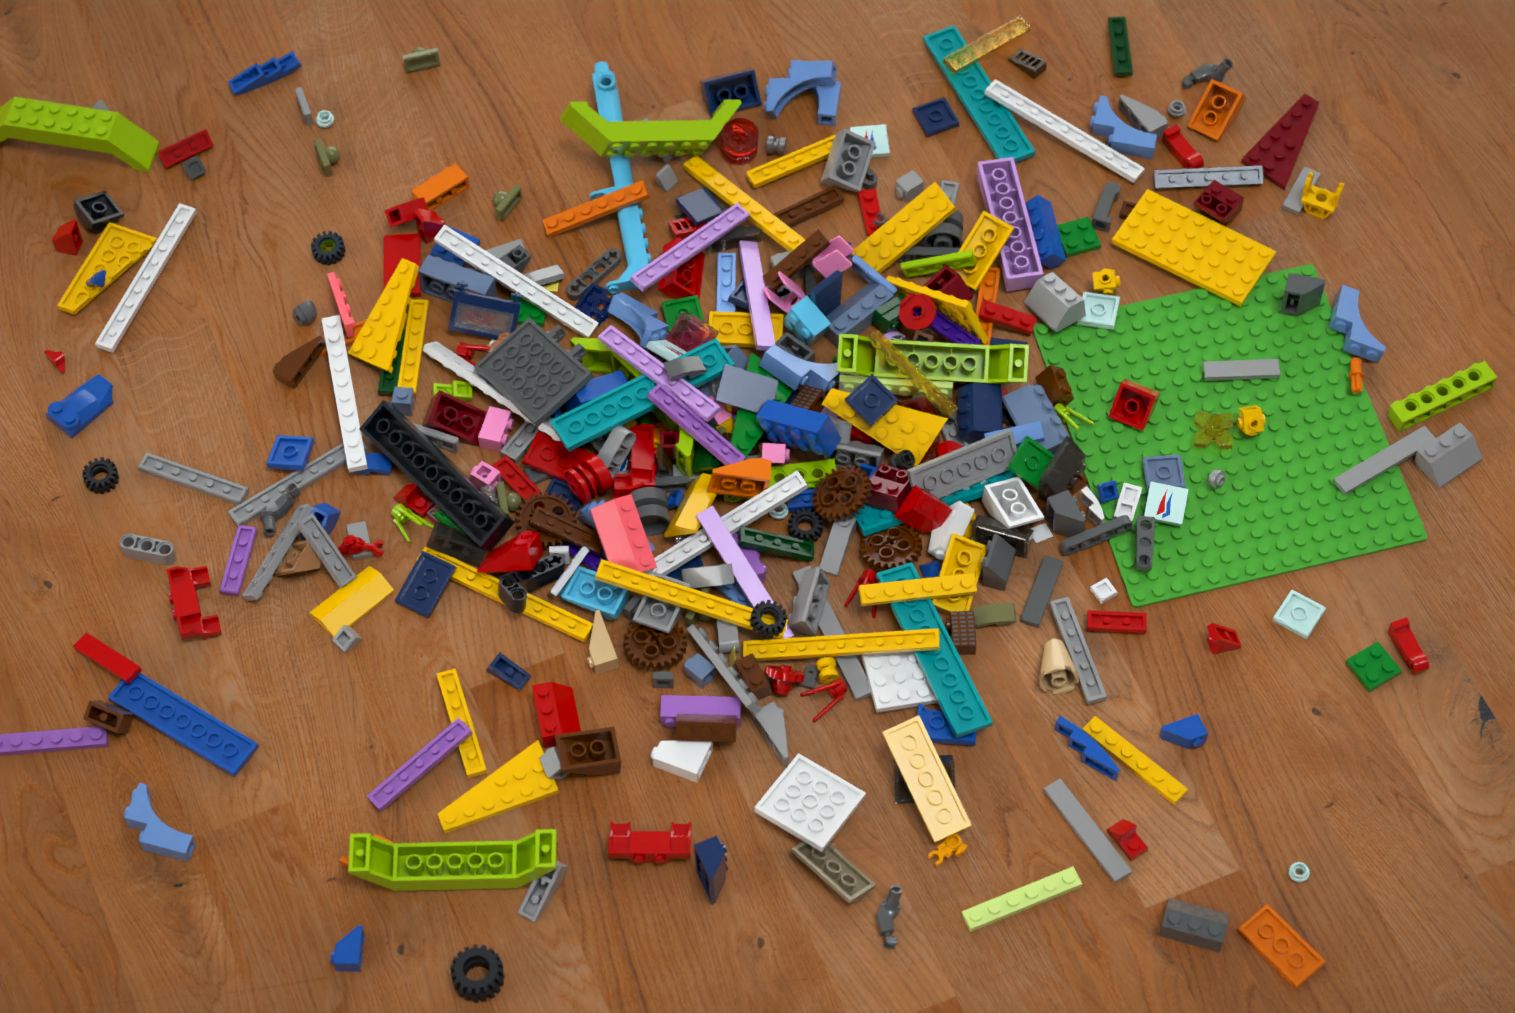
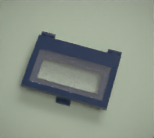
(483, 314)

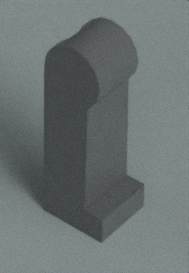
(1101, 219)
(1144, 542)

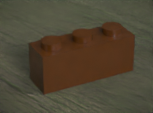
(706, 727)

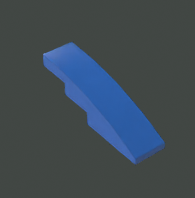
(259, 76)
(1091, 751)

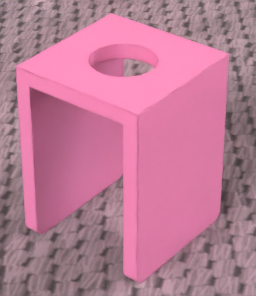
(833, 257)
(785, 304)

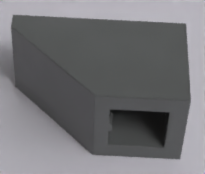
(516, 258)

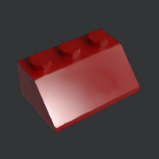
(685, 279)
(555, 711)

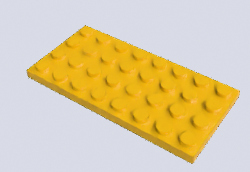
(1194, 247)

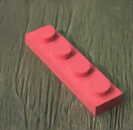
(340, 299)

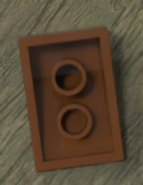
(589, 752)

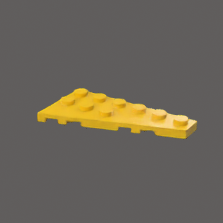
(113, 252)
(955, 309)
(385, 324)
(897, 429)
(506, 789)

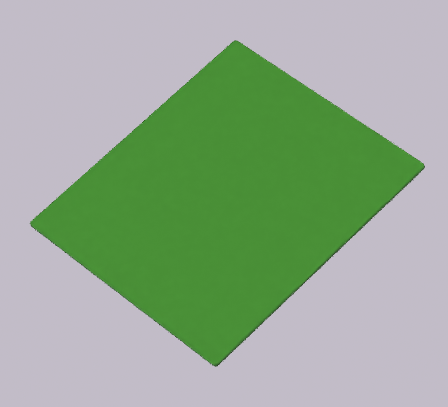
(1279, 488)

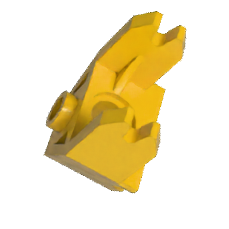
(1320, 201)

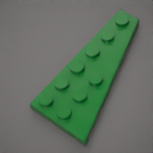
(746, 425)

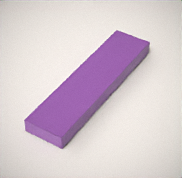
(238, 560)

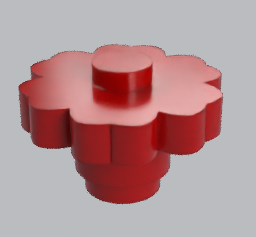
(783, 677)

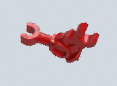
(356, 545)

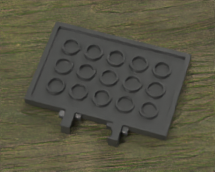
(535, 370)

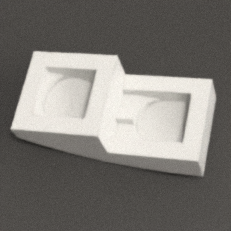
(1128, 501)
(1095, 511)

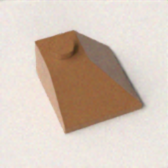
(299, 559)

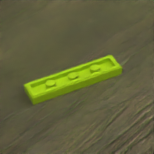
(936, 263)

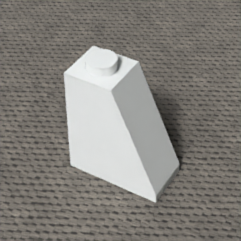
(955, 523)
(682, 757)

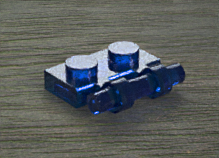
(592, 300)

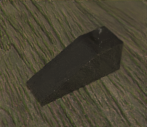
(732, 239)
(455, 544)

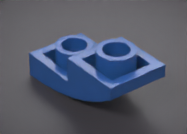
(376, 463)

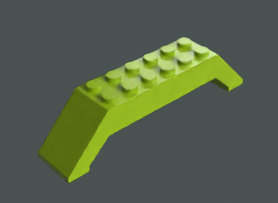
(79, 129)
(646, 137)
(604, 360)
(937, 360)
(452, 863)

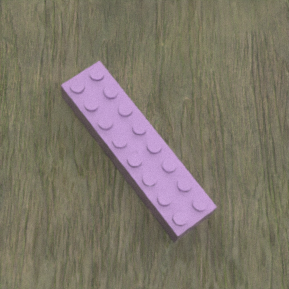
(1005, 201)

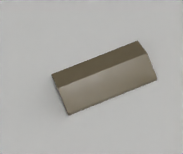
(835, 871)

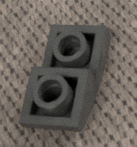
(685, 366)

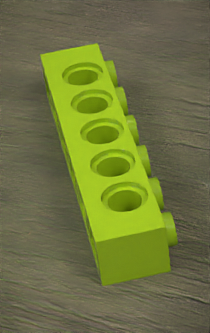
(1435, 404)
(807, 470)

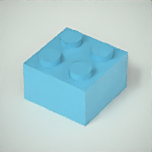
(806, 321)

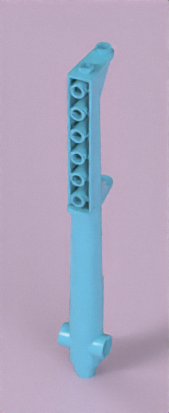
(629, 217)

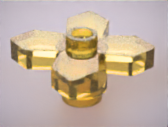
(1213, 428)

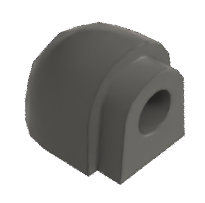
(305, 313)

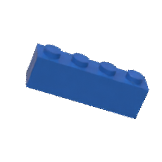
(1045, 232)

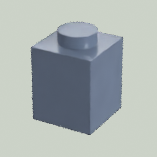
(404, 400)
(699, 670)

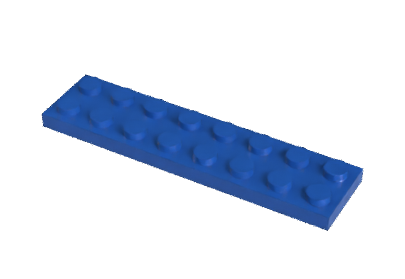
(184, 723)

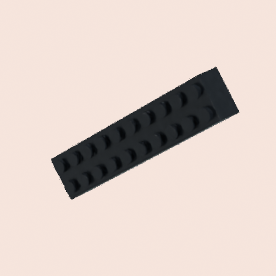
(437, 475)

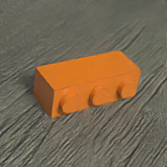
(442, 187)

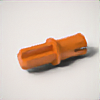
(1356, 375)

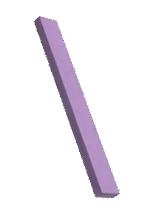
(689, 247)
(756, 295)
(655, 371)
(732, 554)

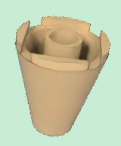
(1057, 668)

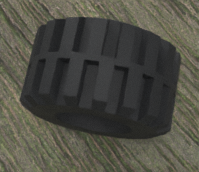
(477, 958)

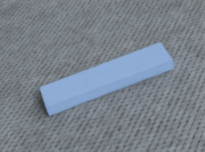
(726, 281)

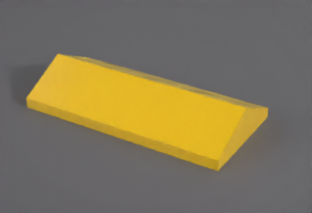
(986, 243)
(694, 502)
(961, 557)
(352, 601)

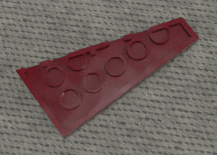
(1283, 142)

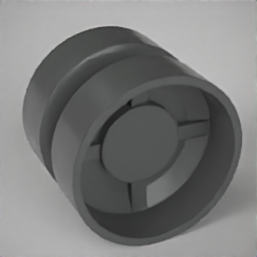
(947, 233)
(652, 509)

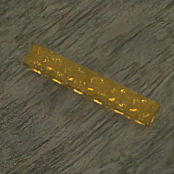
(986, 44)
(918, 379)

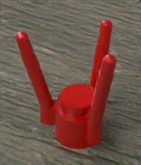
(467, 351)
(868, 577)
(834, 689)

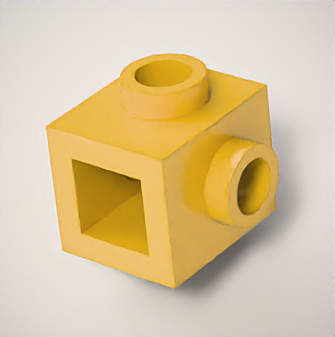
(1106, 282)
(1251, 420)

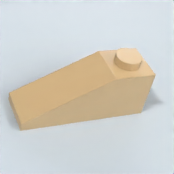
(601, 650)

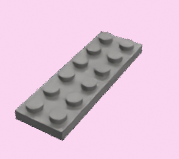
(965, 465)

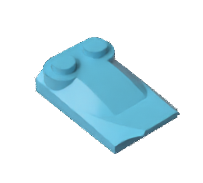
(594, 594)

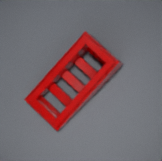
(681, 224)

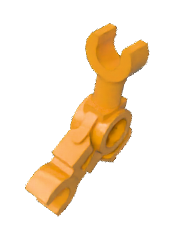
(947, 848)

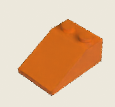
(1216, 110)
(741, 478)

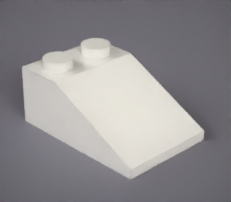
(1011, 503)

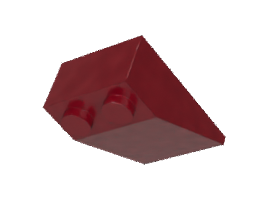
(454, 418)

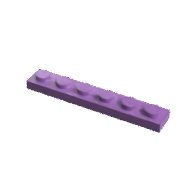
(694, 425)
(53, 740)
(419, 764)

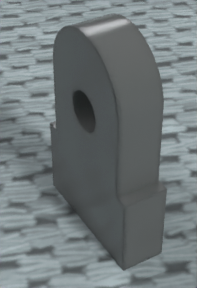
(809, 679)

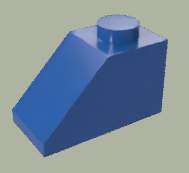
(326, 515)
(1185, 732)
(349, 951)

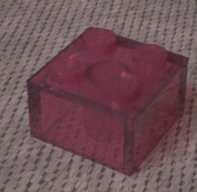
(691, 332)

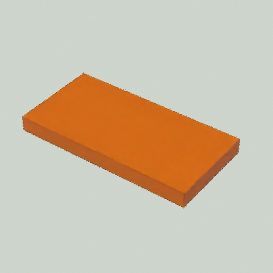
(1281, 946)

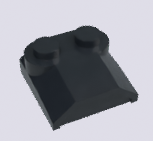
(97, 211)

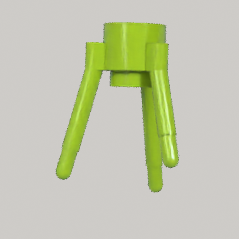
(1064, 414)
(404, 514)

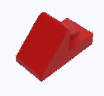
(414, 500)
(1222, 639)
(1127, 839)

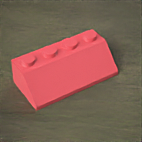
(623, 534)

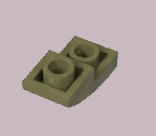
(994, 614)

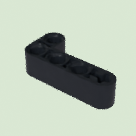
(516, 584)

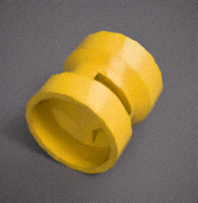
(827, 670)

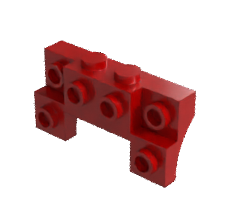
(640, 462)
(187, 609)
(650, 845)

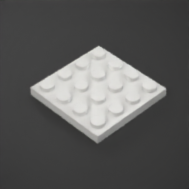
(897, 681)
(810, 802)

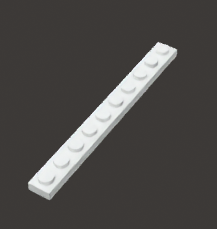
(1064, 131)
(145, 278)
(516, 282)
(467, 371)
(344, 394)
(738, 517)

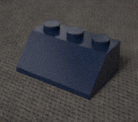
(732, 86)
(979, 410)
(711, 866)

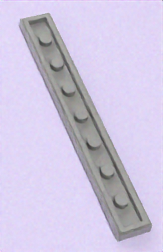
(302, 479)
(848, 665)

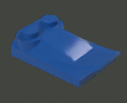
(81, 406)

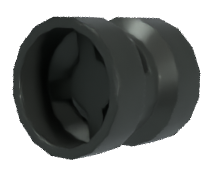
(902, 460)

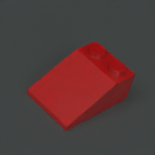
(515, 554)

